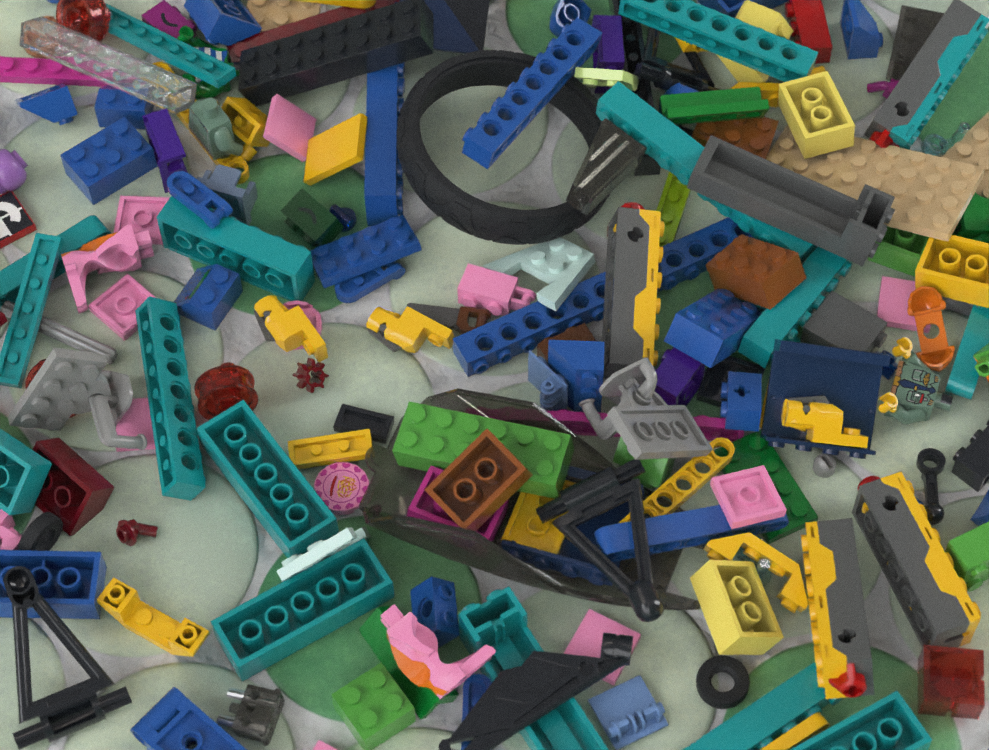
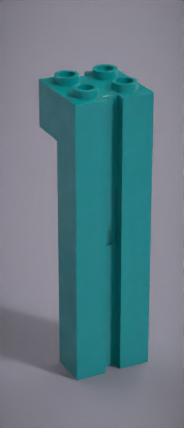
(503, 626)

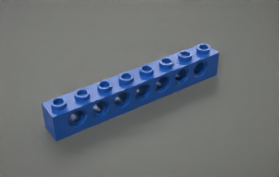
(530, 93)

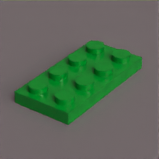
(754, 452)

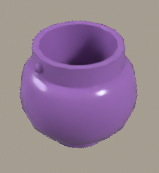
(11, 171)

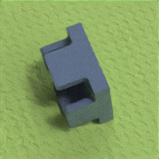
(223, 183)

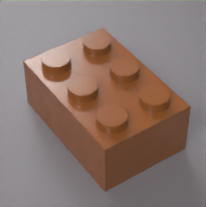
(748, 134)
(756, 271)
(478, 481)

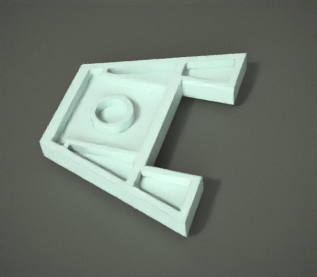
(554, 262)
(321, 550)

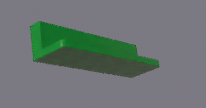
(714, 105)
(421, 698)

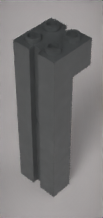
(793, 201)

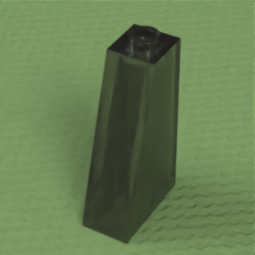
(606, 165)

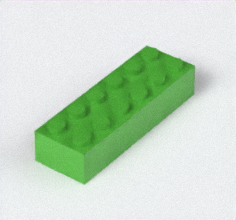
(440, 435)

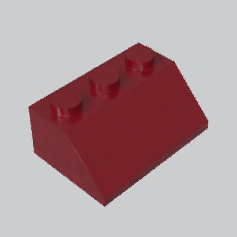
(72, 486)

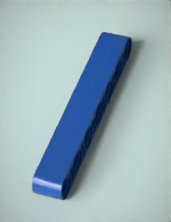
(677, 532)

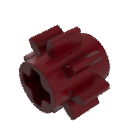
(317, 374)

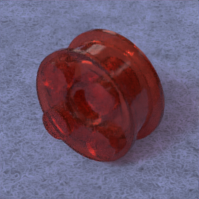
(85, 17)
(223, 388)

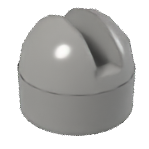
(821, 468)

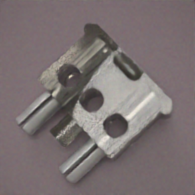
(256, 714)

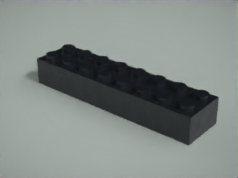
(337, 51)

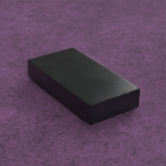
(355, 418)

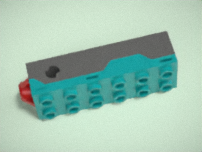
(929, 77)

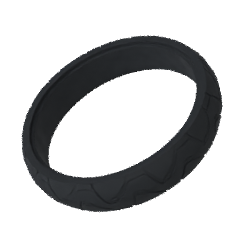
(451, 202)

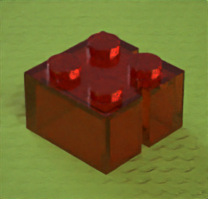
(948, 681)

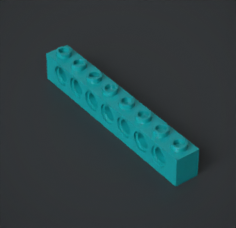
(724, 36)
(170, 399)

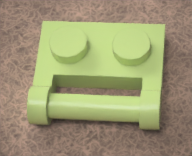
(606, 77)

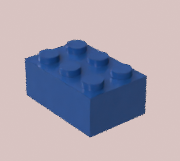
(108, 160)

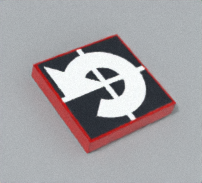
(13, 220)

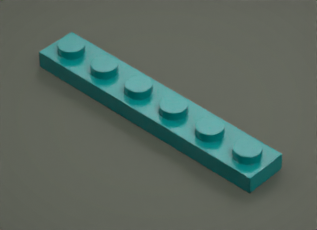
(29, 309)

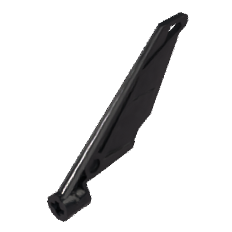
(534, 690)

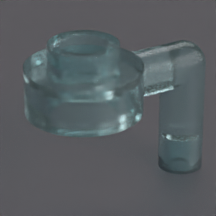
(938, 146)

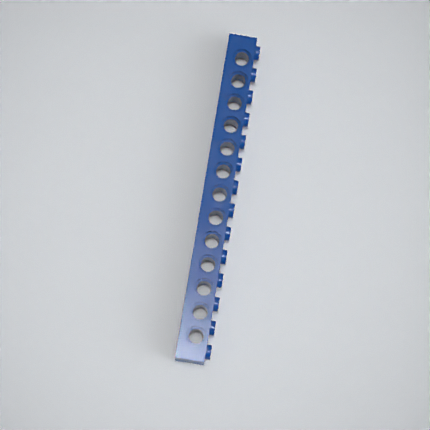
(586, 294)

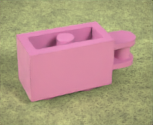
(492, 291)

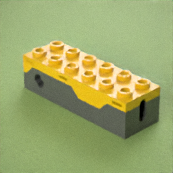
(632, 287)
(915, 562)
(837, 609)

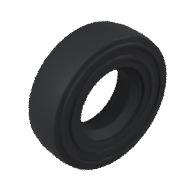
(41, 533)
(727, 665)

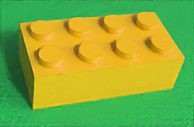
(956, 269)

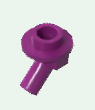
(884, 86)

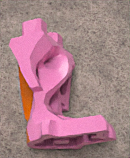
(106, 254)
(418, 658)

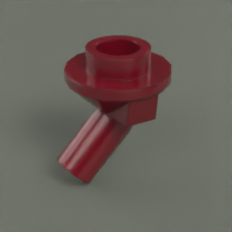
(128, 531)

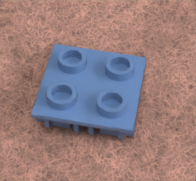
(551, 385)
(628, 712)

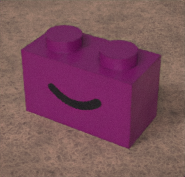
(167, 19)

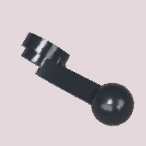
(929, 476)

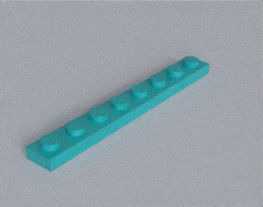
(169, 49)

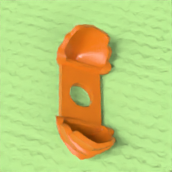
(926, 307)

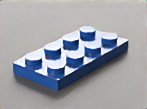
(364, 251)

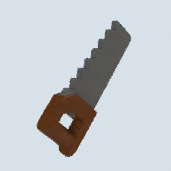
(453, 317)

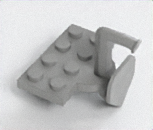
(77, 384)
(644, 419)

